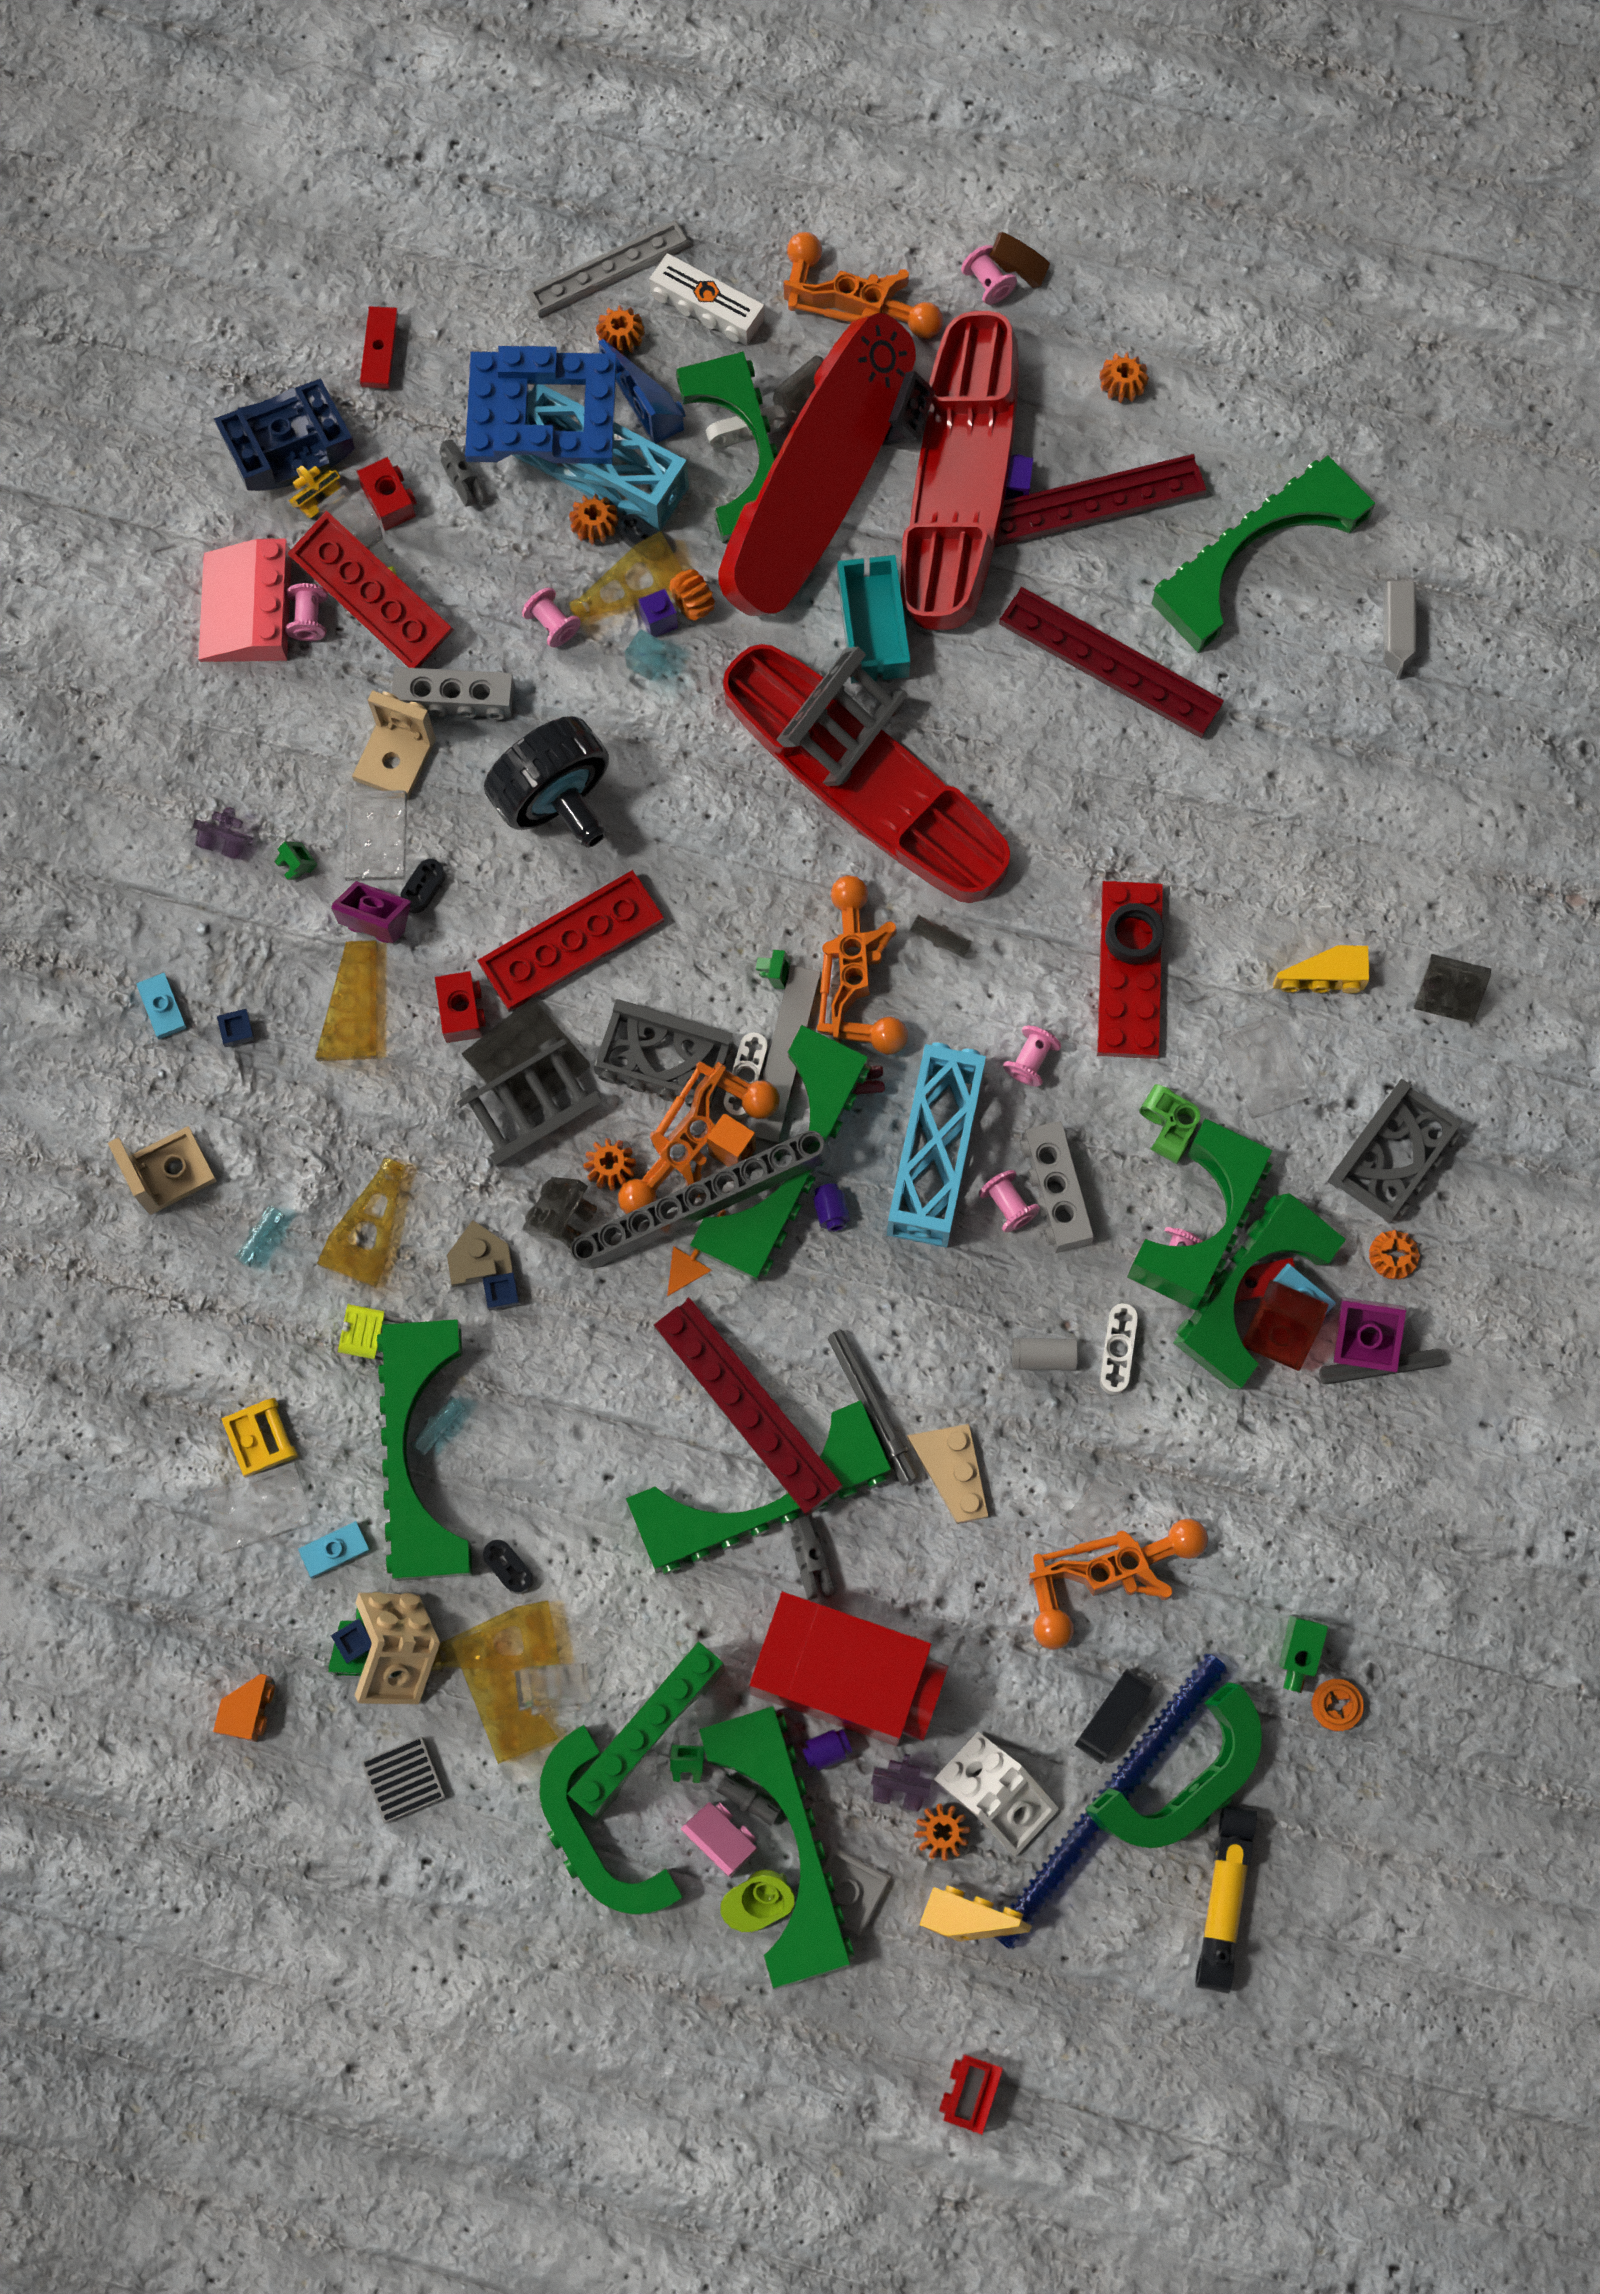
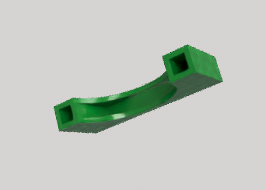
(729, 385)
(1186, 1270)
(1211, 1332)
(610, 1771)

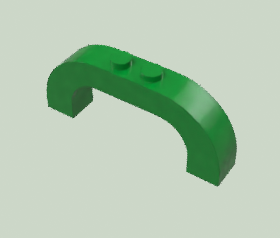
(561, 1766)
(1205, 1793)

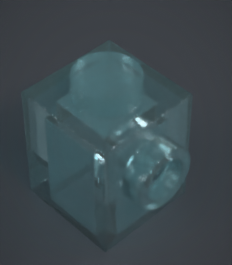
(645, 655)

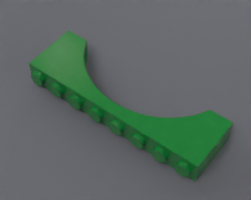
(1317, 498)
(750, 1236)
(411, 1360)
(684, 1533)
(813, 1936)

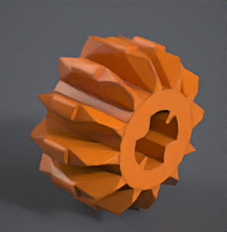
(621, 329)
(1123, 377)
(593, 529)
(692, 594)
(598, 1162)
(941, 1844)

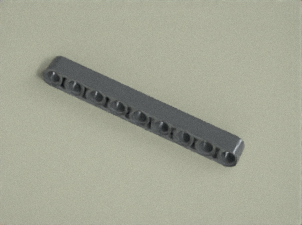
(685, 1199)

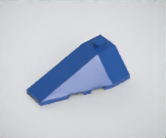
(648, 400)

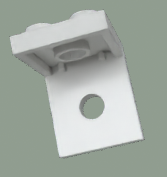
(997, 1792)

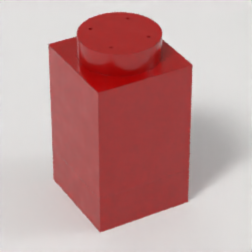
(847, 1671)

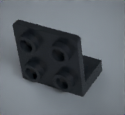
(909, 409)

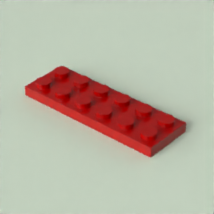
(370, 591)
(570, 940)
(1129, 991)

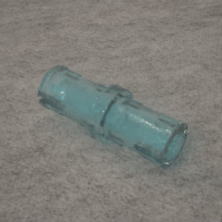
(259, 1236)
(437, 1426)

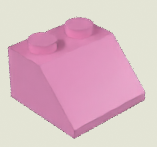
(720, 1838)

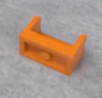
(731, 1141)

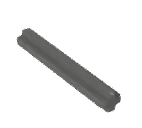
(1407, 1362)

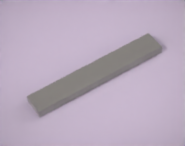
(607, 268)
(779, 1069)

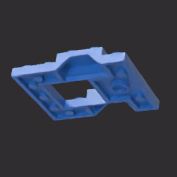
(500, 403)

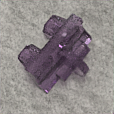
(234, 841)
(887, 1780)

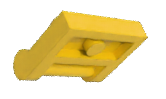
(249, 1441)

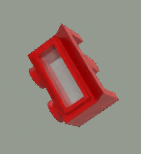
(971, 2093)

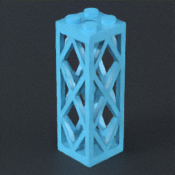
(666, 479)
(957, 1069)

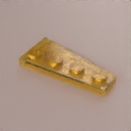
(352, 1014)
(496, 1699)

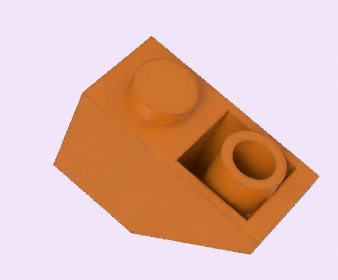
(243, 1710)

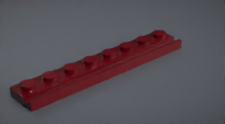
(1100, 499)
(1111, 662)
(748, 1407)

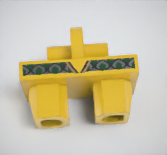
(305, 498)

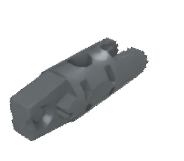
(461, 474)
(806, 1545)

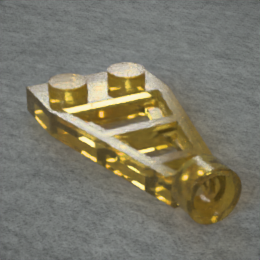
(658, 560)
(354, 1261)
(536, 1632)

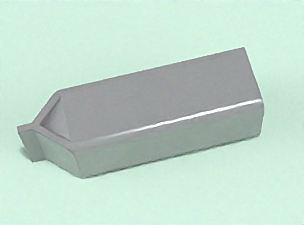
(1399, 625)

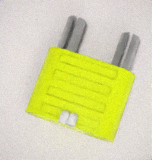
(361, 1331)

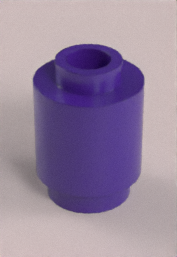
(831, 1207)
(827, 1749)

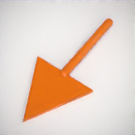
(685, 1268)

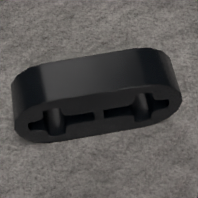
(642, 527)
(428, 889)
(502, 1571)

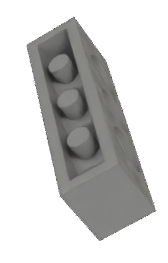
(470, 684)
(1052, 1140)

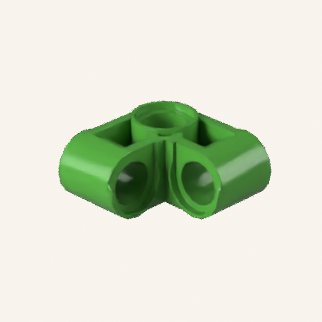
(1163, 1108)

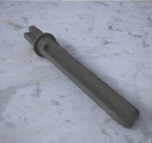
(879, 1420)

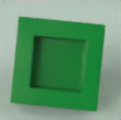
(297, 858)
(775, 968)
(687, 1759)

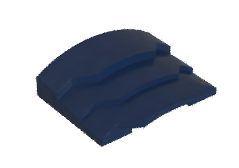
(283, 434)

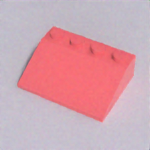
(245, 602)

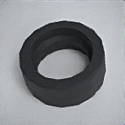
(1144, 913)

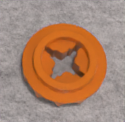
(1384, 1263)
(1350, 1712)

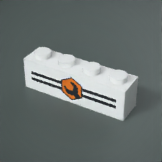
(706, 299)

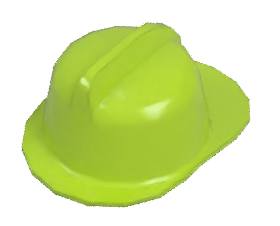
(757, 1901)

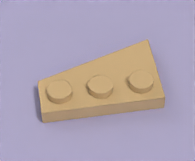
(953, 1467)

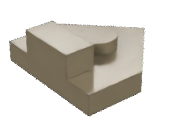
(478, 1256)

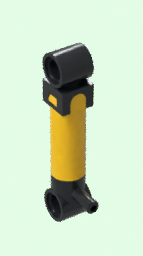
(1231, 1860)

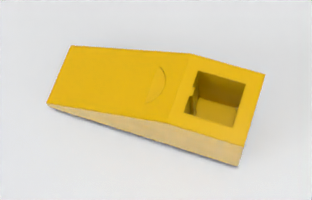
(1334, 969)
(968, 1920)

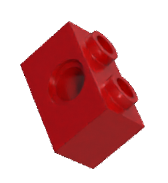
(391, 508)
(455, 989)

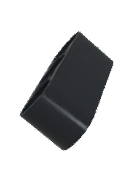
(1114, 1716)

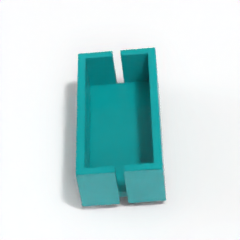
(874, 615)

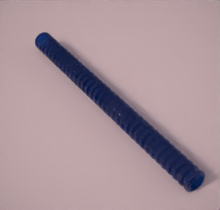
(1124, 1781)

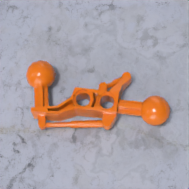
(805, 251)
(888, 1033)
(758, 1101)
(1054, 1627)

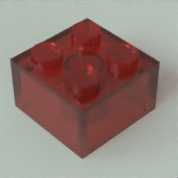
(1285, 1325)

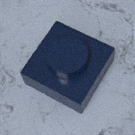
(235, 1028)
(500, 1291)
(352, 1641)

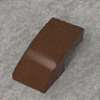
(1018, 257)

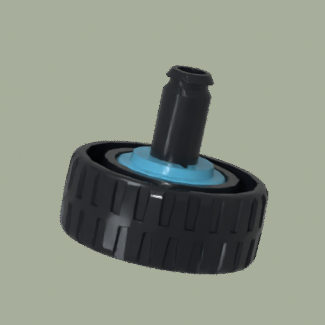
(549, 777)

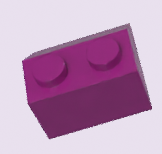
(372, 912)
(1369, 1334)

